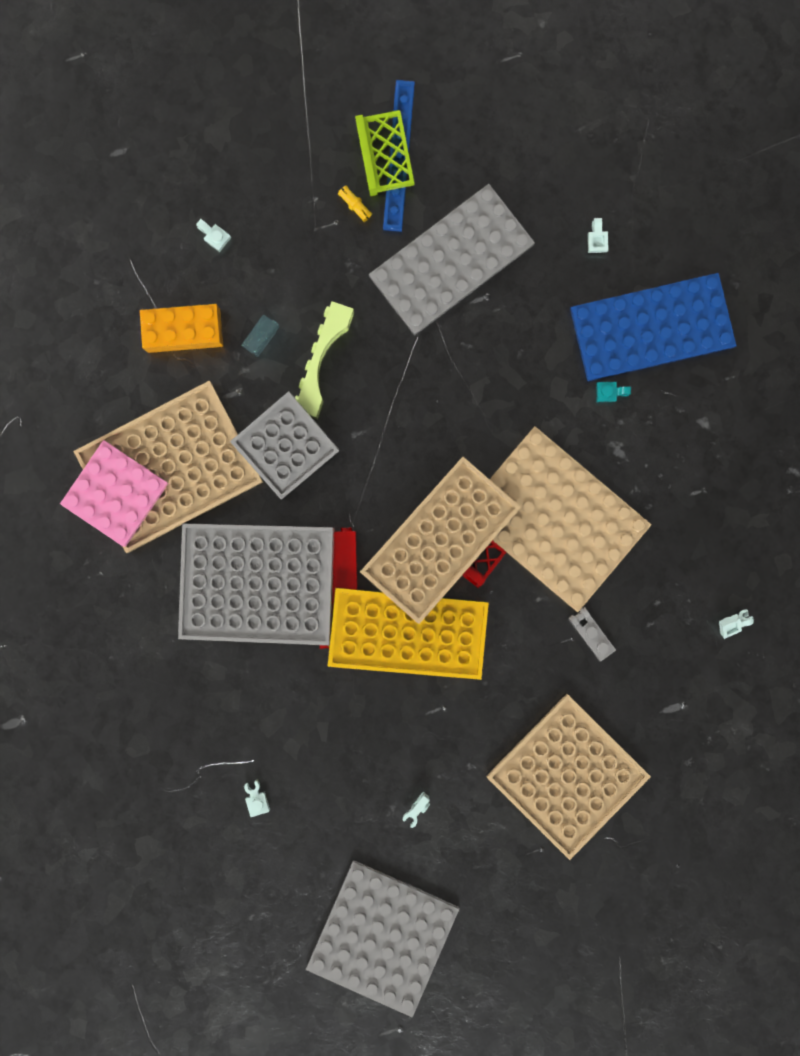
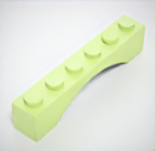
(336, 324)

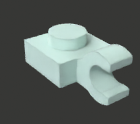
(214, 236)
(597, 239)
(733, 624)
(419, 805)

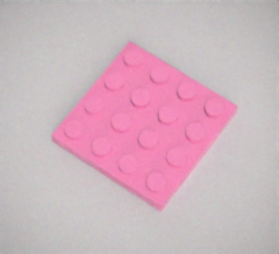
(114, 493)

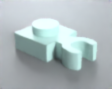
(256, 802)

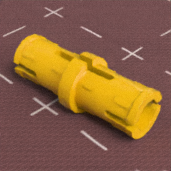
(355, 203)

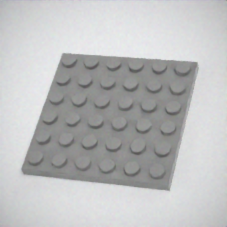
(382, 938)

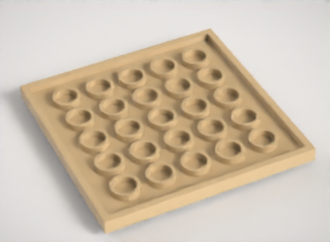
(568, 776)

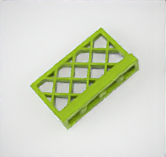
(368, 154)

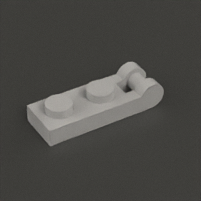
(592, 634)

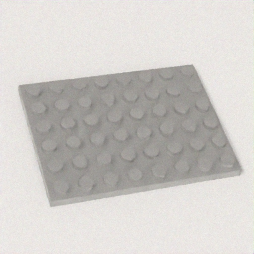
(256, 583)

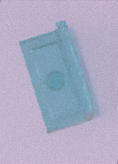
(260, 335)

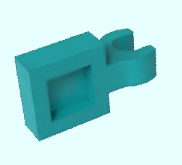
(608, 391)

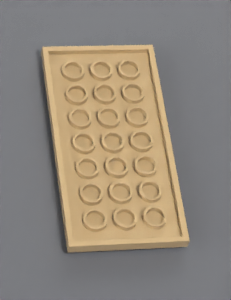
(440, 540)

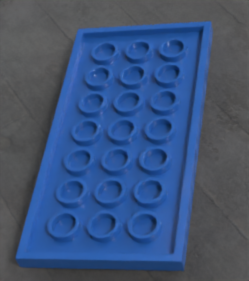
(653, 327)

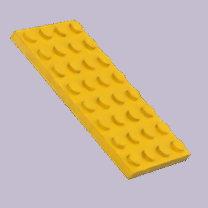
(380, 636)

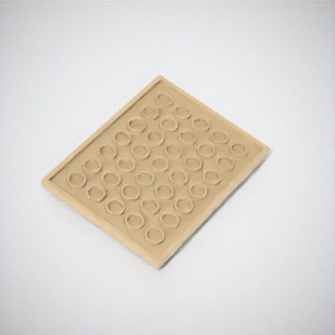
(190, 450)
(568, 521)

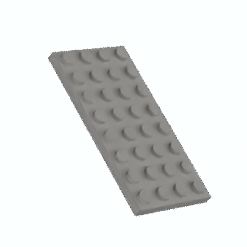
(451, 259)

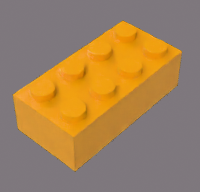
(181, 328)

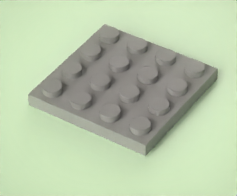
(284, 445)

